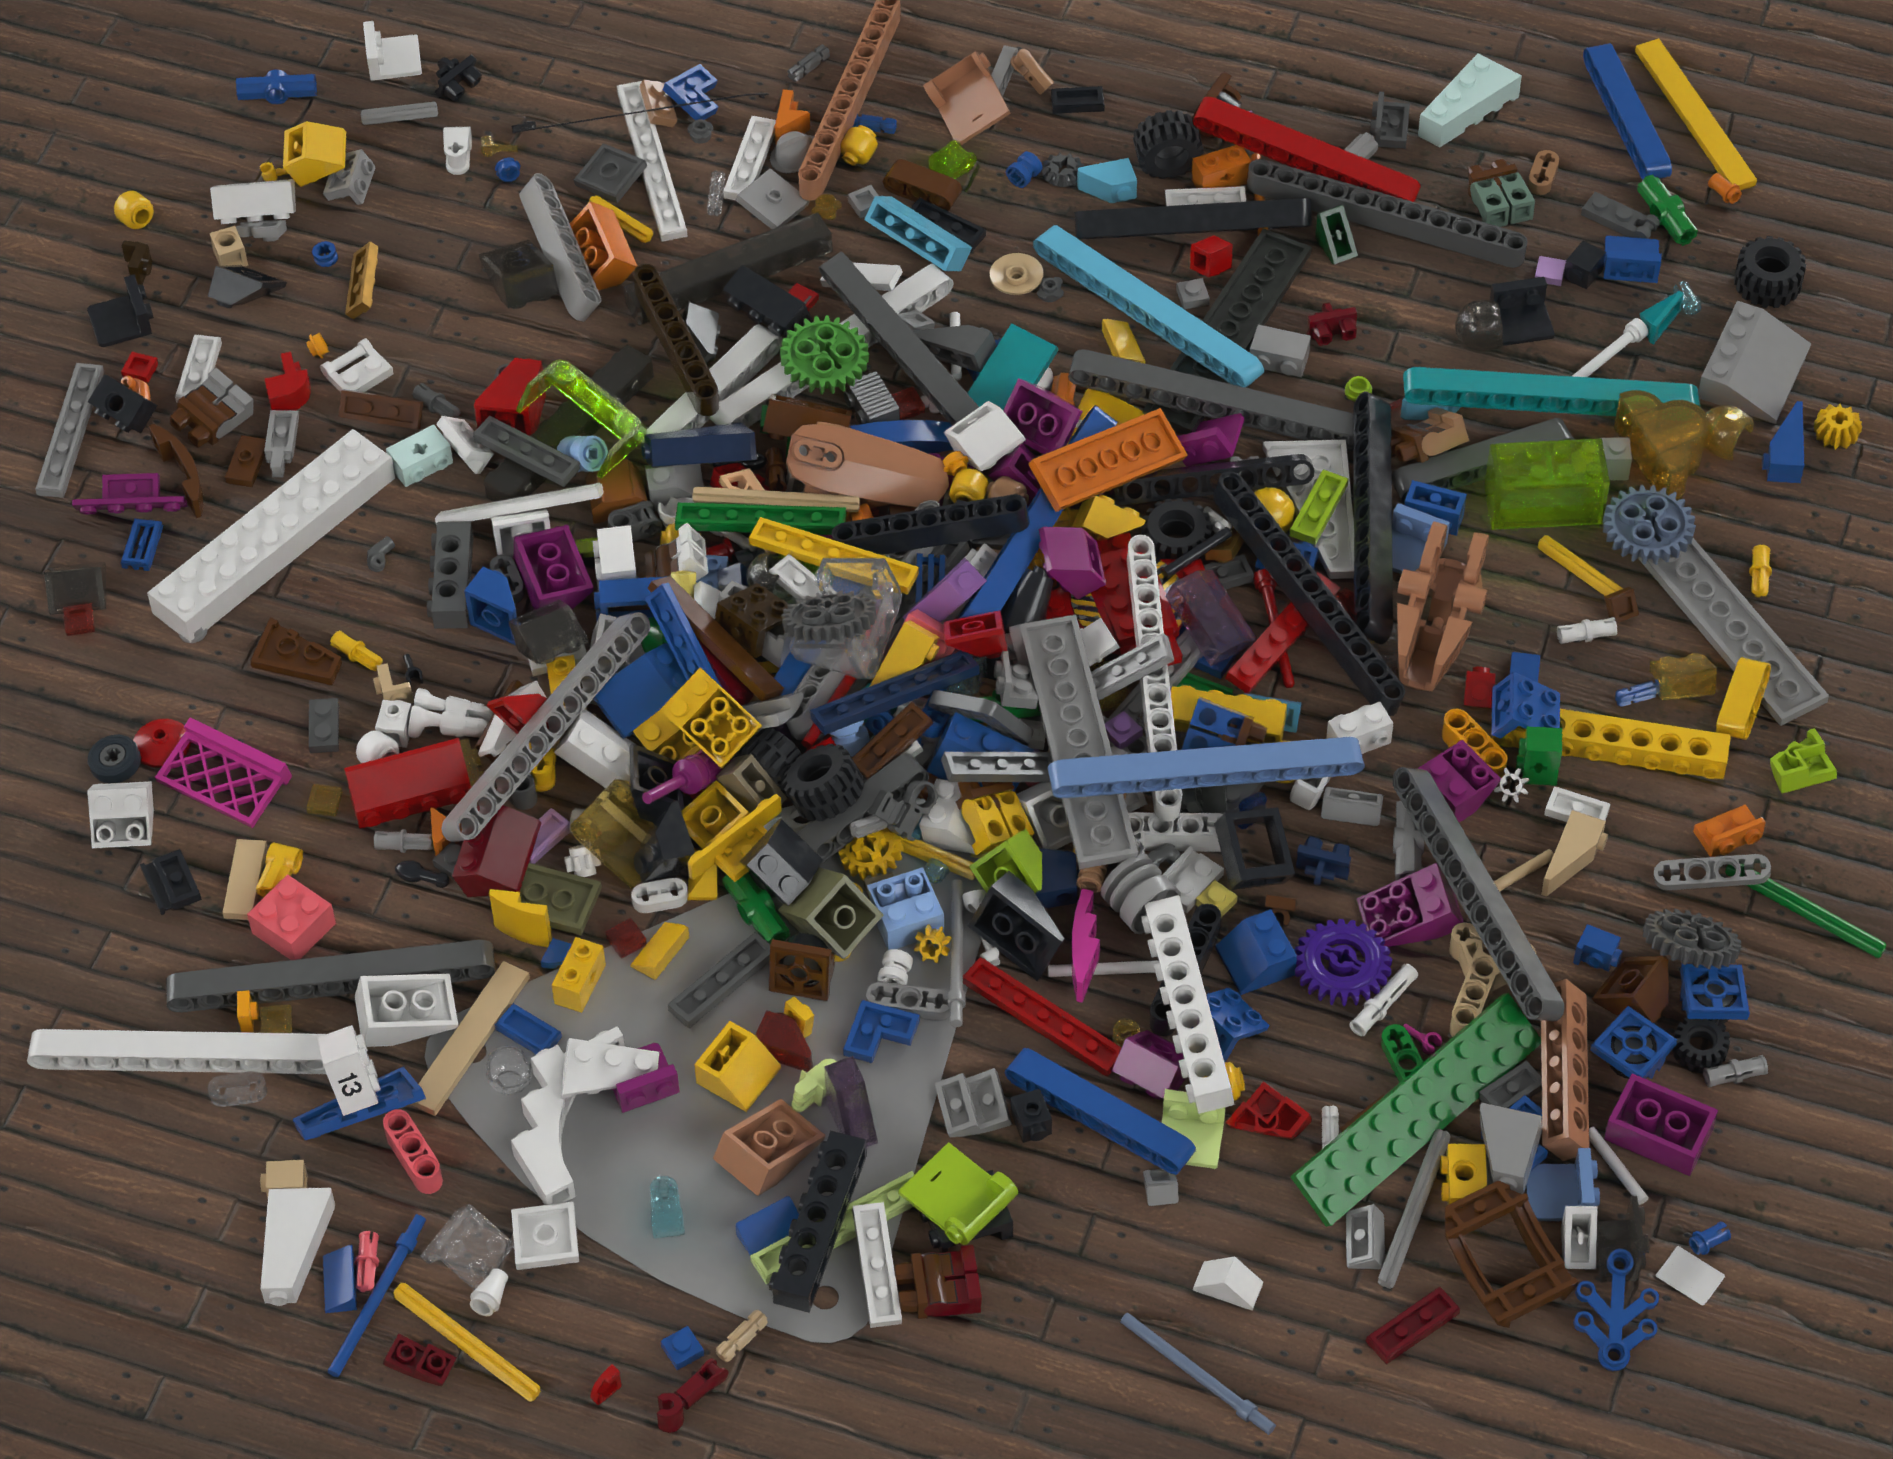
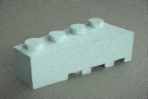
(1469, 97)

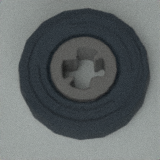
(108, 747)

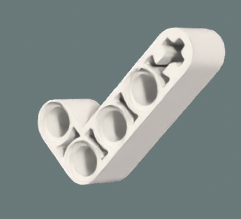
(1175, 832)

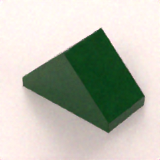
(1335, 235)

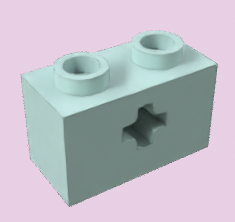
(420, 455)

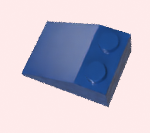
(640, 689)

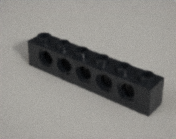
(800, 1290)

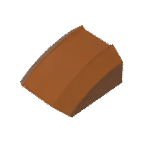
(621, 488)

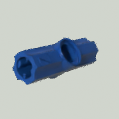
(276, 87)

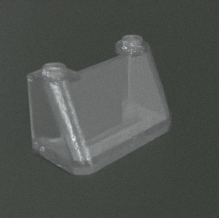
(863, 653)

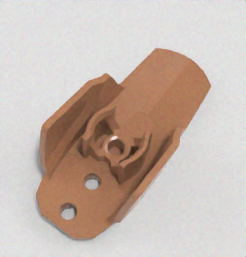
(864, 467)

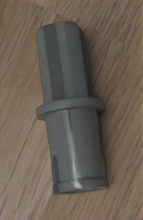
(435, 401)

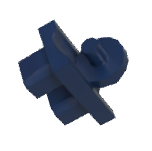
(1323, 863)

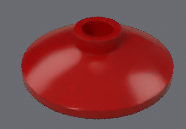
(154, 750)

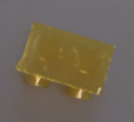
(1684, 676)

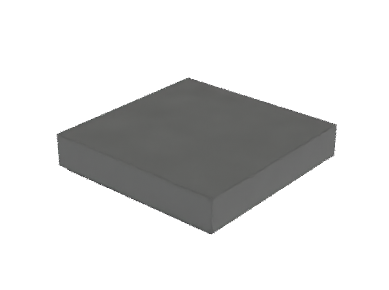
(610, 173)

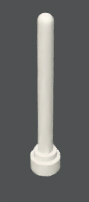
(1634, 332)

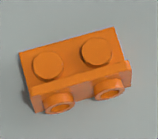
(1729, 831)

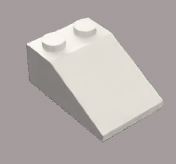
(404, 1007)

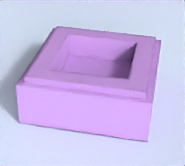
(1551, 269)

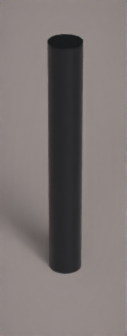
(1196, 552)

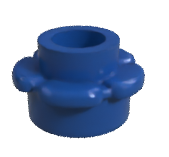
(507, 169)

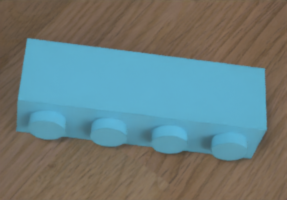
(918, 233)

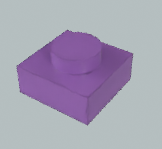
(1123, 730)

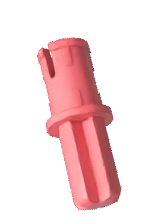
(366, 1261)

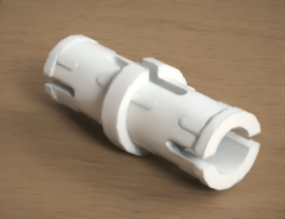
(1587, 630)

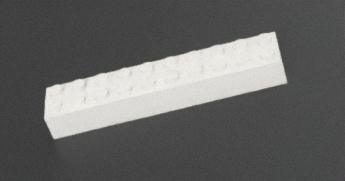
(271, 535)

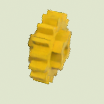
(872, 854)

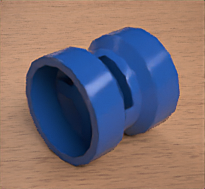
(1026, 167)

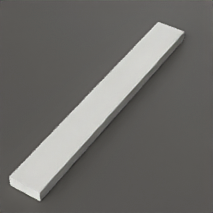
(656, 174)

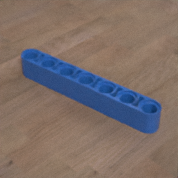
(1627, 111)
(1101, 1111)

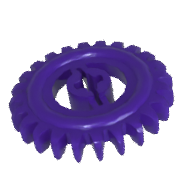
(1345, 973)

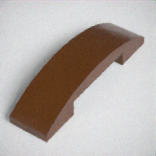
(170, 447)

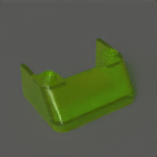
(593, 401)

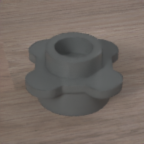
(1050, 289)

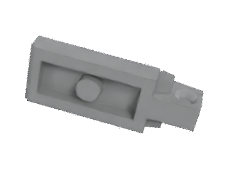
(281, 439)

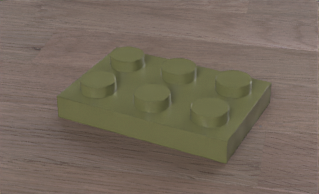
(565, 894)

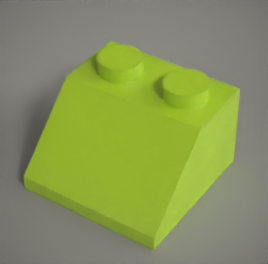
(1017, 855)

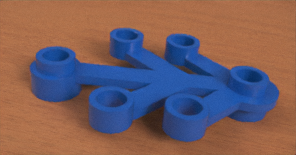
(1614, 1315)

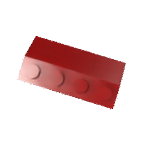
(408, 783)

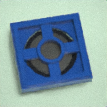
(1714, 993)
(1631, 1046)

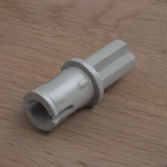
(402, 841)

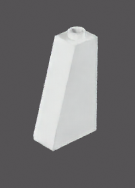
(292, 1238)

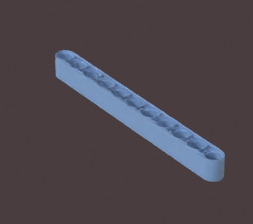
(1205, 767)

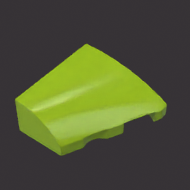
(1802, 764)

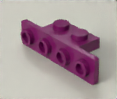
(130, 492)

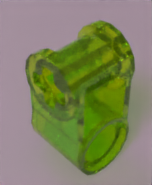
(952, 160)

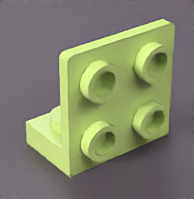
(1202, 1129)

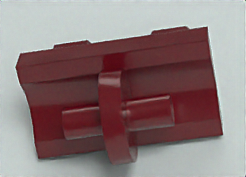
(1332, 322)

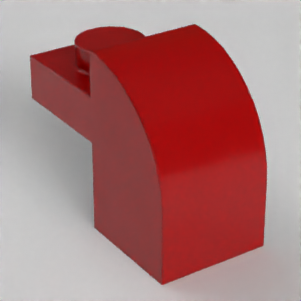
(290, 389)

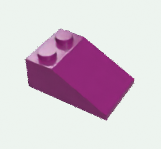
(1041, 416)

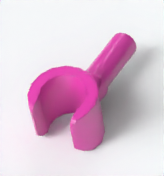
(1424, 1039)

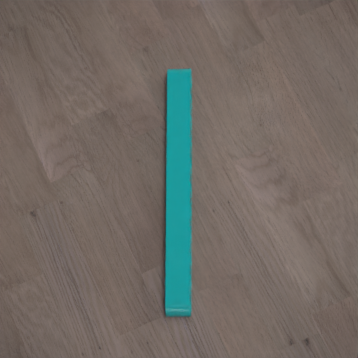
(1531, 391)

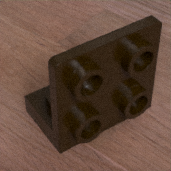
(750, 615)

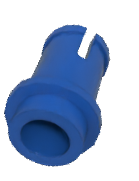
(1703, 1241)

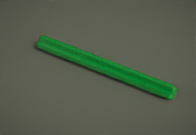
(1816, 914)

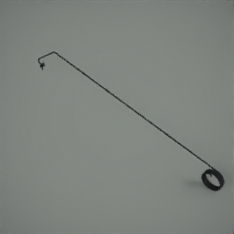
(531, 125)

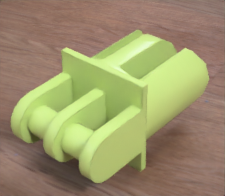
(810, 1087)

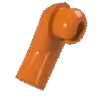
(137, 385)

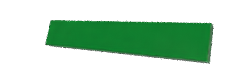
(745, 517)

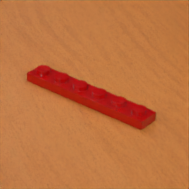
(1271, 645)
(1042, 1016)

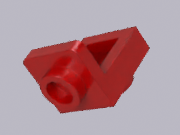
(1479, 688)

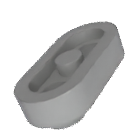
(1015, 642)

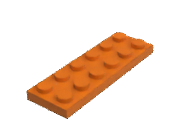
(1107, 459)

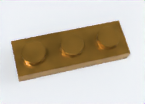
(362, 280)

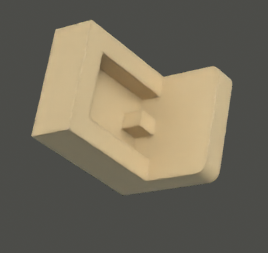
(391, 692)

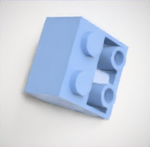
(907, 907)

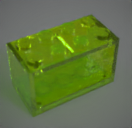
(1546, 484)

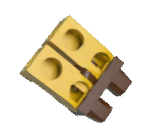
(992, 813)

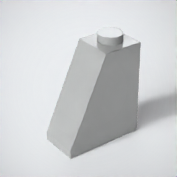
(1510, 1143)

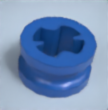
(326, 260)

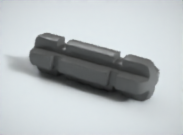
(808, 63)

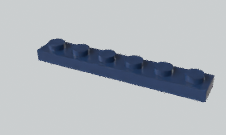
(894, 692)

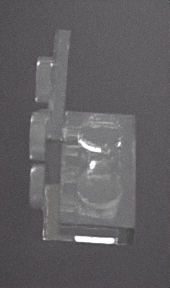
(469, 1246)

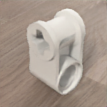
(457, 149)

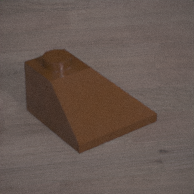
(1637, 984)

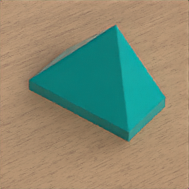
(1661, 315)

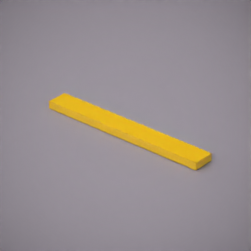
(1695, 114)

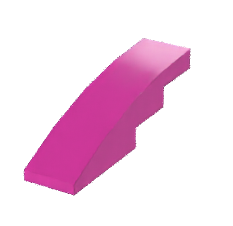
(1084, 944)

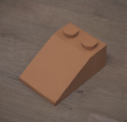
(767, 1146)

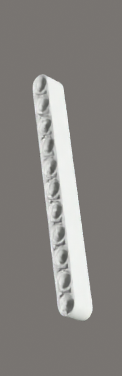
(914, 293)
(1152, 687)
(175, 1051)

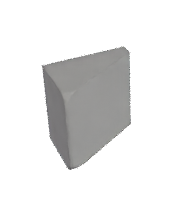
(1160, 1187)

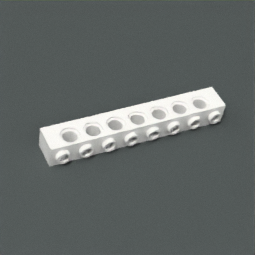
(1172, 937)

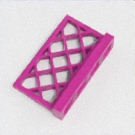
(230, 750)

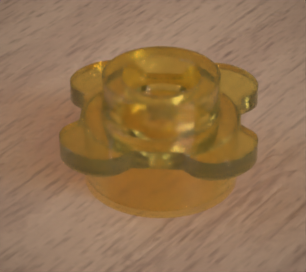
(826, 206)

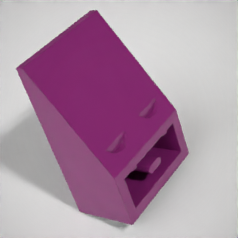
(1412, 908)

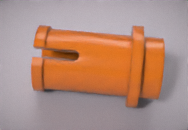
(1730, 192)

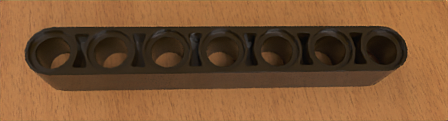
(676, 340)

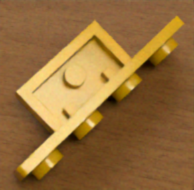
(735, 843)

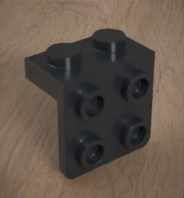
(122, 317)

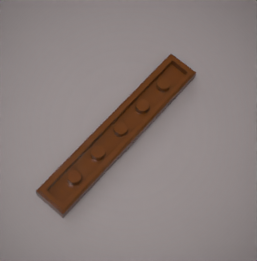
(723, 644)

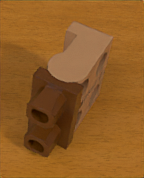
(1429, 437)

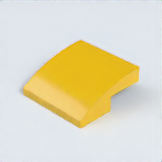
(520, 920)

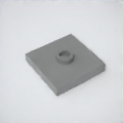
(772, 200)

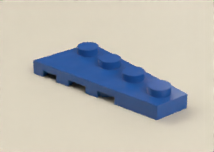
(396, 1091)

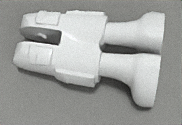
(458, 716)

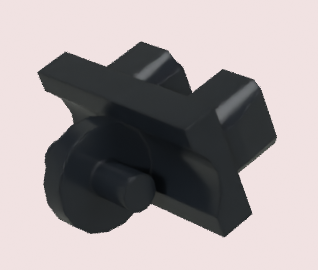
(452, 73)

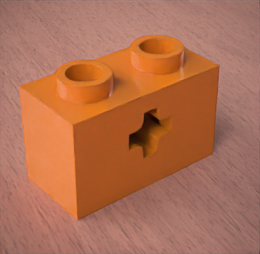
(1221, 168)

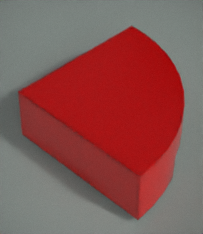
(606, 1385)

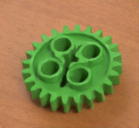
(828, 348)

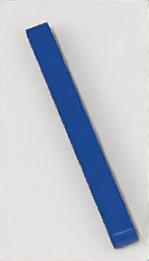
(1023, 546)

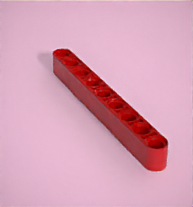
(1299, 149)

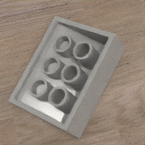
(1754, 363)

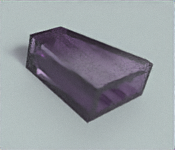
(849, 1100)

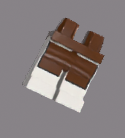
(681, 554)

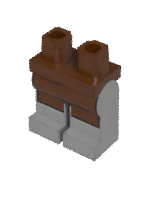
(212, 409)

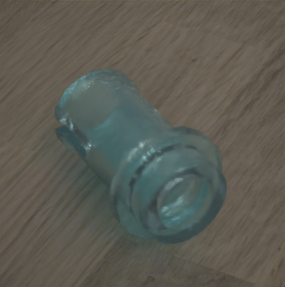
(1691, 304)

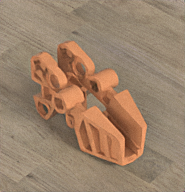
(1455, 589)

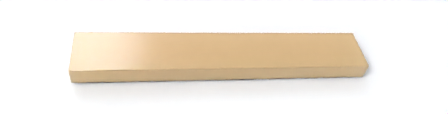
(470, 1036)

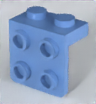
(1562, 1185)

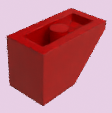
(517, 709)

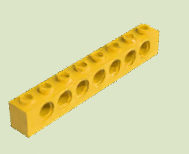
(1638, 744)

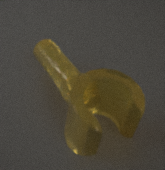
(489, 148)

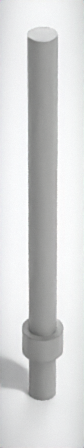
(956, 996)

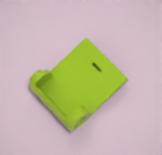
(958, 1194)

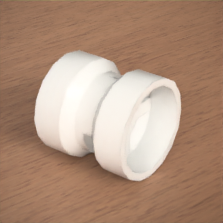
(895, 968)

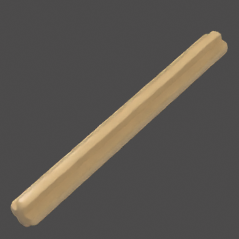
(761, 497)

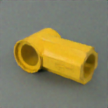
(279, 862)

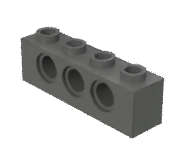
(451, 574)

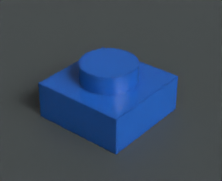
(682, 1348)

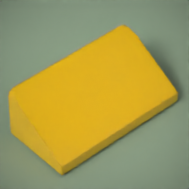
(1121, 340)
(661, 949)

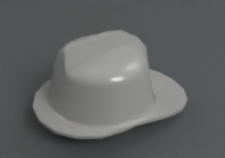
(790, 151)

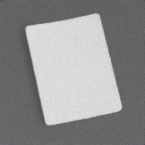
(1690, 1275)

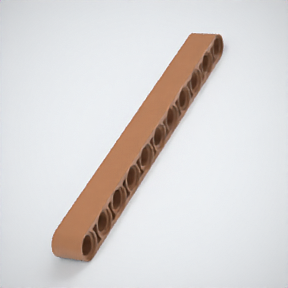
(848, 98)

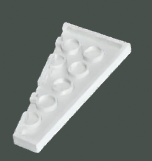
(1337, 539)

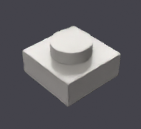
(862, 200)
(1192, 293)

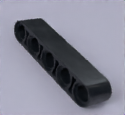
(1201, 935)

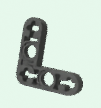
(984, 710)

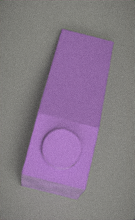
(950, 591)

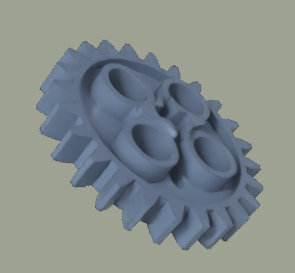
(1648, 524)

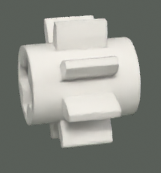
(1519, 788)
(581, 861)

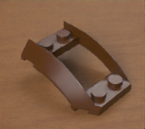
(1527, 1292)

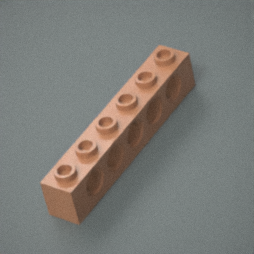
(1565, 1076)

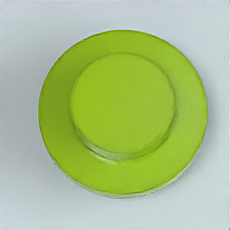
(1356, 386)

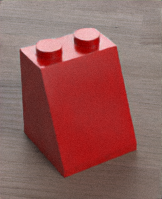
(504, 395)

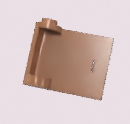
(967, 97)

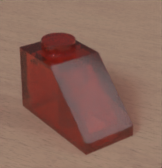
(785, 1041)

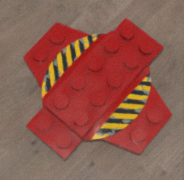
(1113, 600)

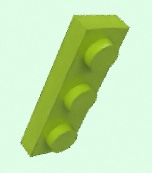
(1319, 507)

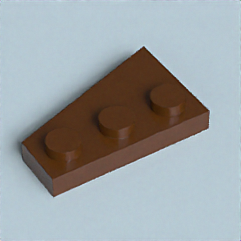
(291, 655)

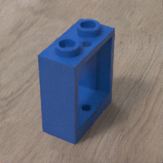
(622, 593)

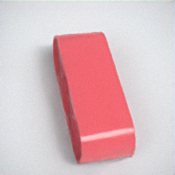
(410, 1139)

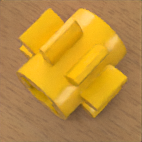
(936, 937)

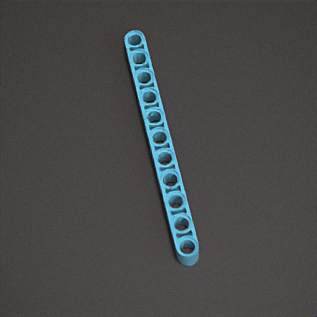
(1148, 307)

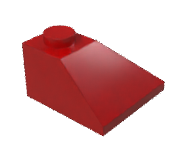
(977, 634)

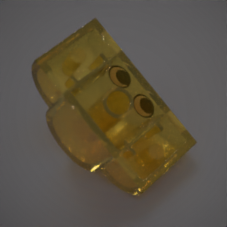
(1664, 438)

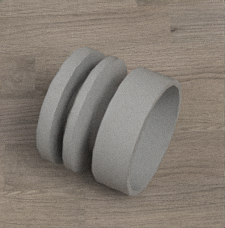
(1133, 886)

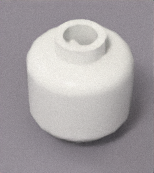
(376, 746)

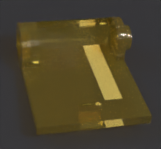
(613, 830)

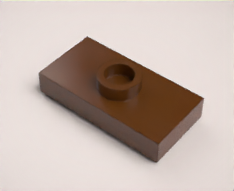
(246, 461)

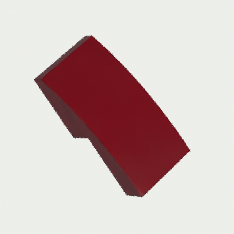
(419, 1362)

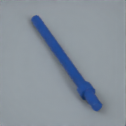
(404, 1246)

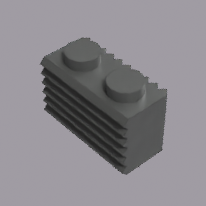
(871, 400)

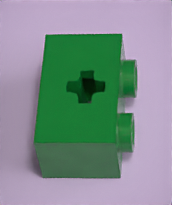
(1540, 755)

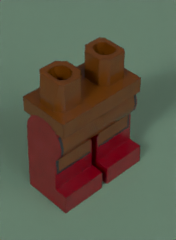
(941, 1283)

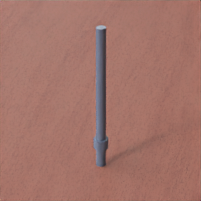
(1244, 1408)

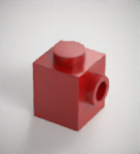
(1211, 256)

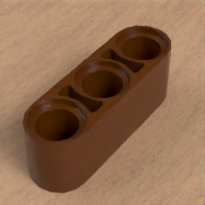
(917, 182)

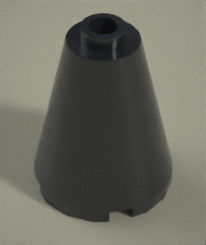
(1028, 600)

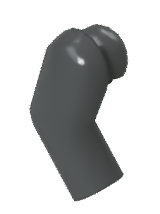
(376, 554)
(1165, 852)

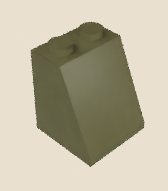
(833, 912)

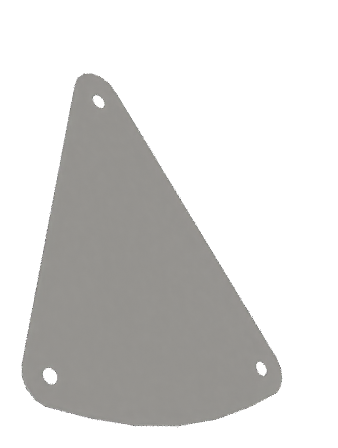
(620, 1153)

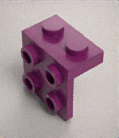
(1212, 440)
(649, 1086)

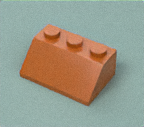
(603, 245)

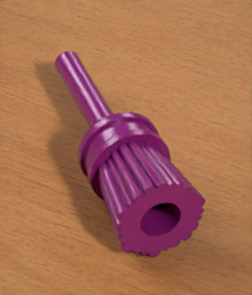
(689, 775)

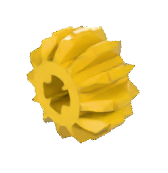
(1837, 426)

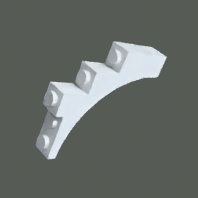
(540, 1149)

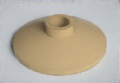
(1016, 273)

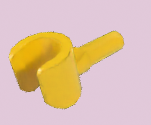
(269, 173)

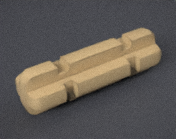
(741, 1335)

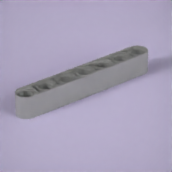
(560, 247)

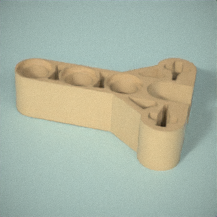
(1468, 949)

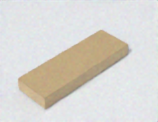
(244, 877)

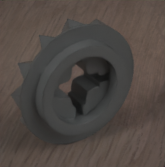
(1066, 177)

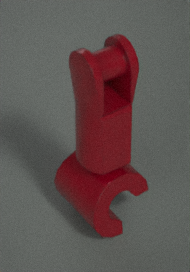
(671, 1405)

